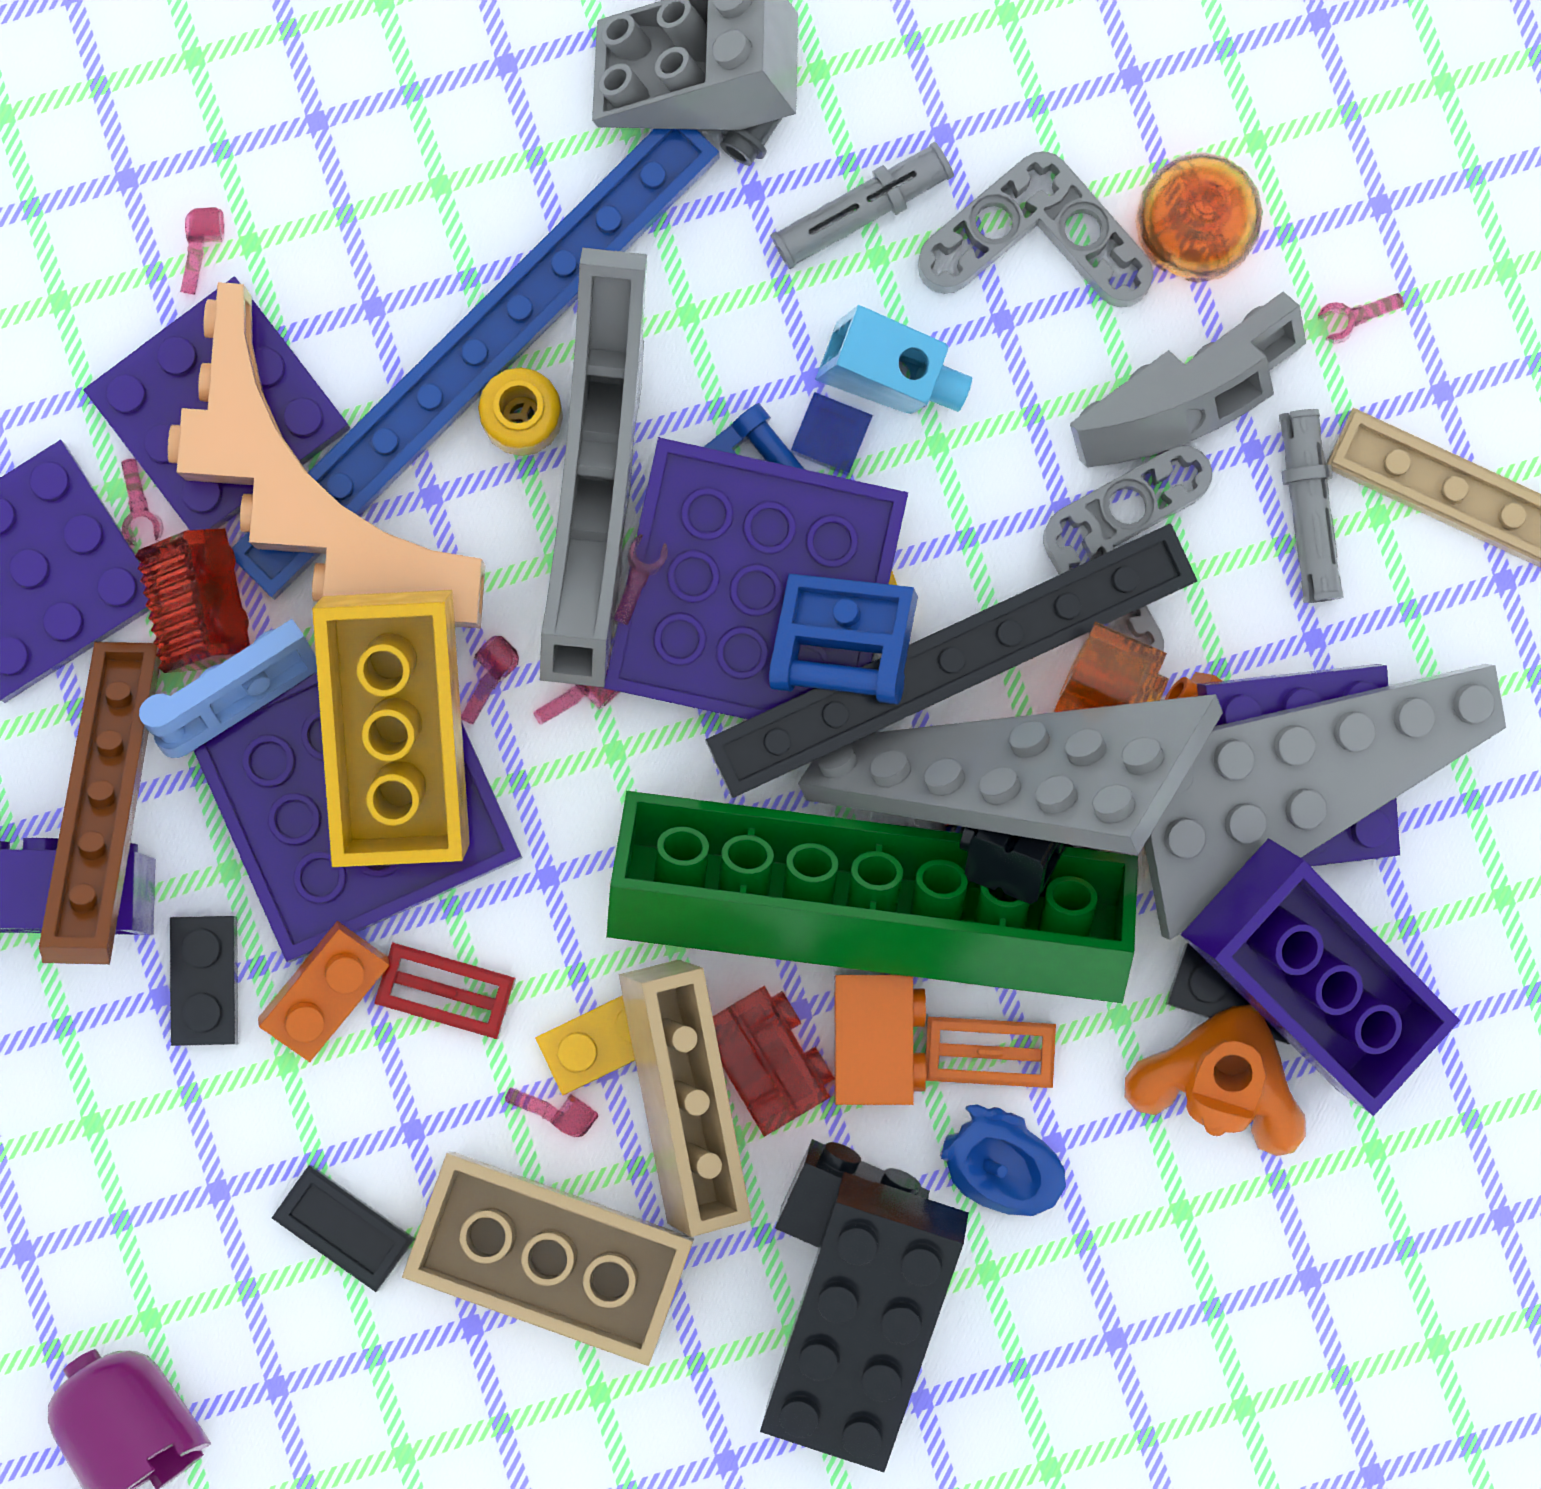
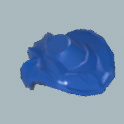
(1003, 1163)

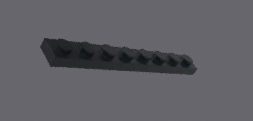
(956, 659)

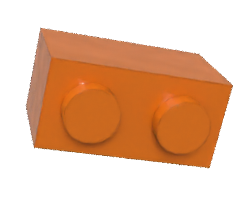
(876, 1040)

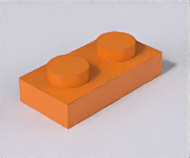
(323, 991)

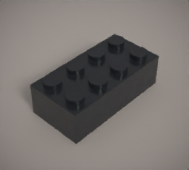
(864, 1322)

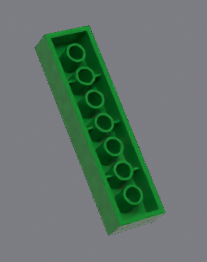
(865, 899)

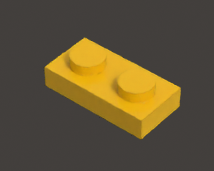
(588, 1046)

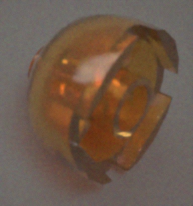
(1199, 217)

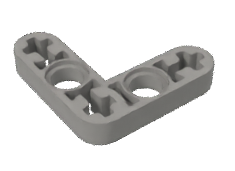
(1050, 215)
(1107, 532)

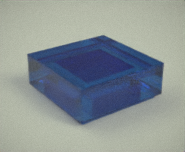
(831, 434)

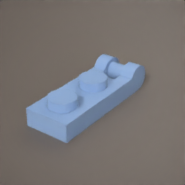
(229, 691)

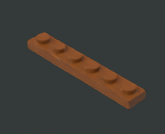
(99, 806)

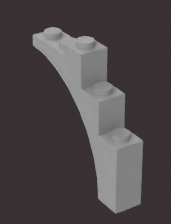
(596, 468)

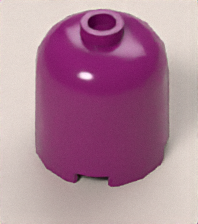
(123, 1422)

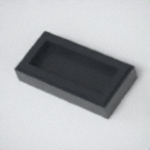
(343, 1228)

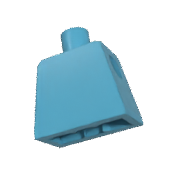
(866, 359)

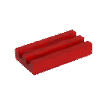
(497, 1006)

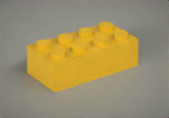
(391, 728)

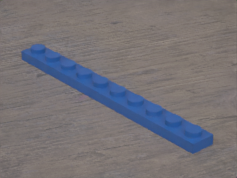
(492, 336)

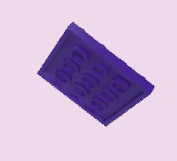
(732, 540)
(275, 806)

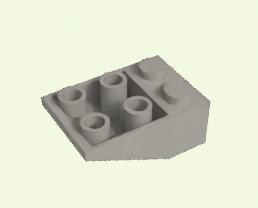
(696, 65)

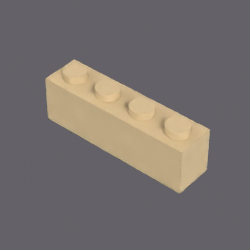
(685, 1097)

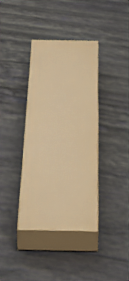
(1439, 484)

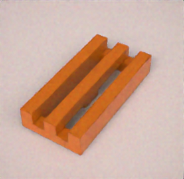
(1044, 1055)

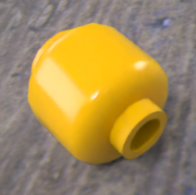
(524, 390)

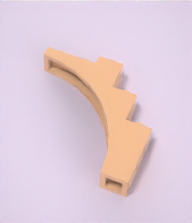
(288, 509)

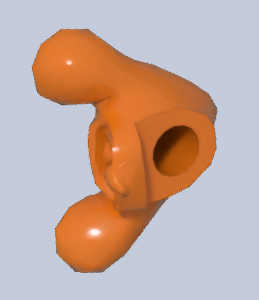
(1229, 1079)

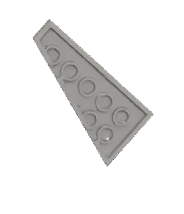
(1047, 776)
(1308, 778)

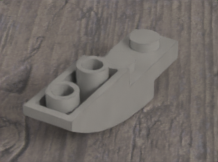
(1179, 402)

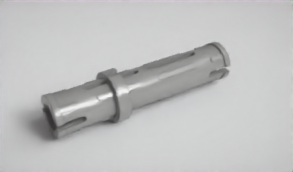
(928, 169)
(1310, 501)

